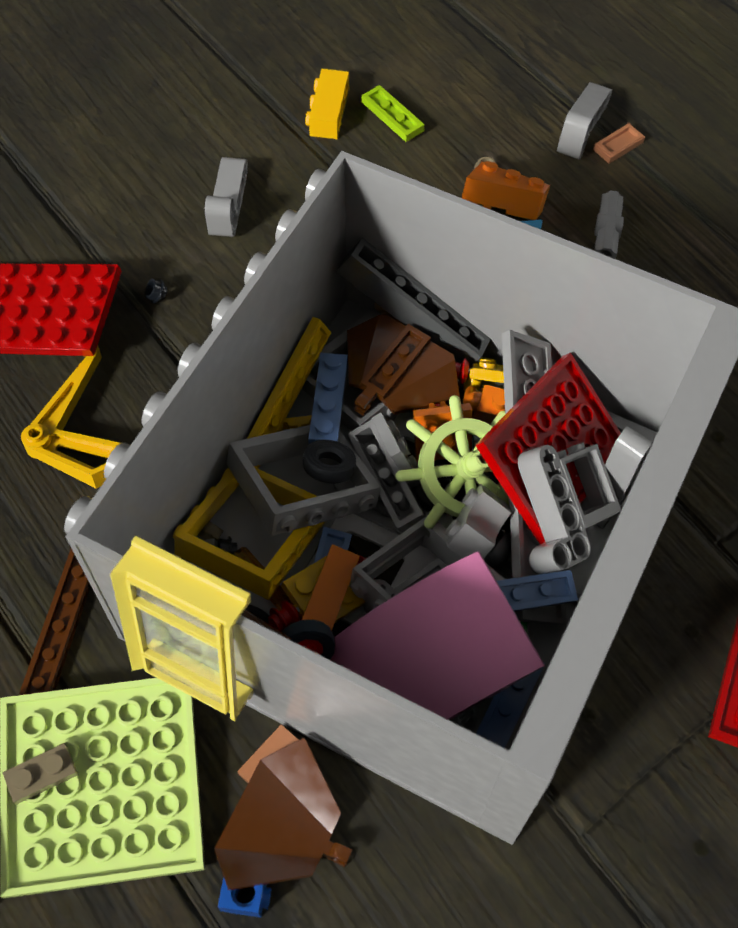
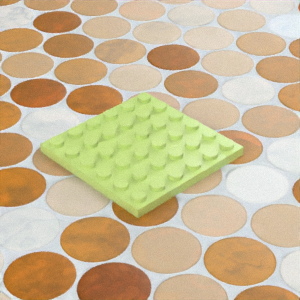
(134, 794)

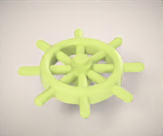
(465, 466)

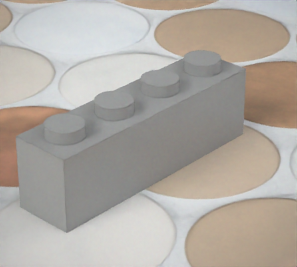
(396, 495)

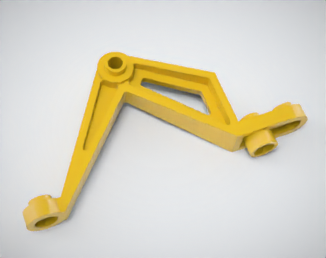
(47, 434)

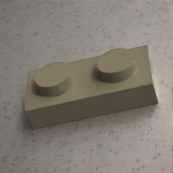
(40, 773)

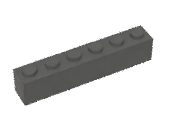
(411, 302)

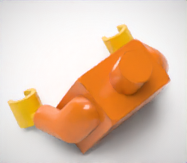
(484, 403)

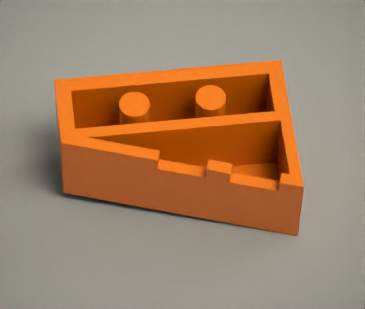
(506, 190)

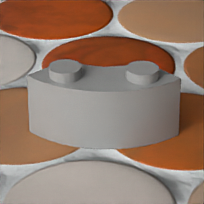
(477, 523)

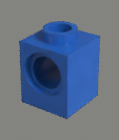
(229, 903)

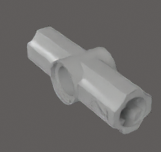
(609, 224)

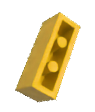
(328, 103)

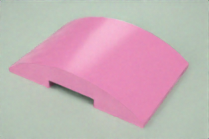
(442, 641)

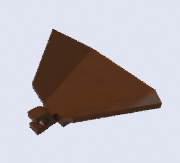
(398, 366)
(281, 822)

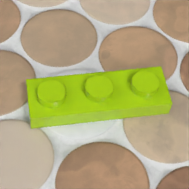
(392, 113)

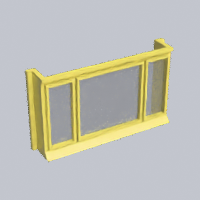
(181, 624)

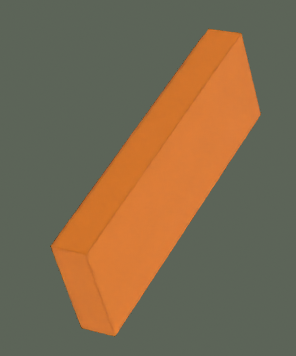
(331, 586)

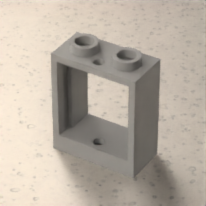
(594, 481)

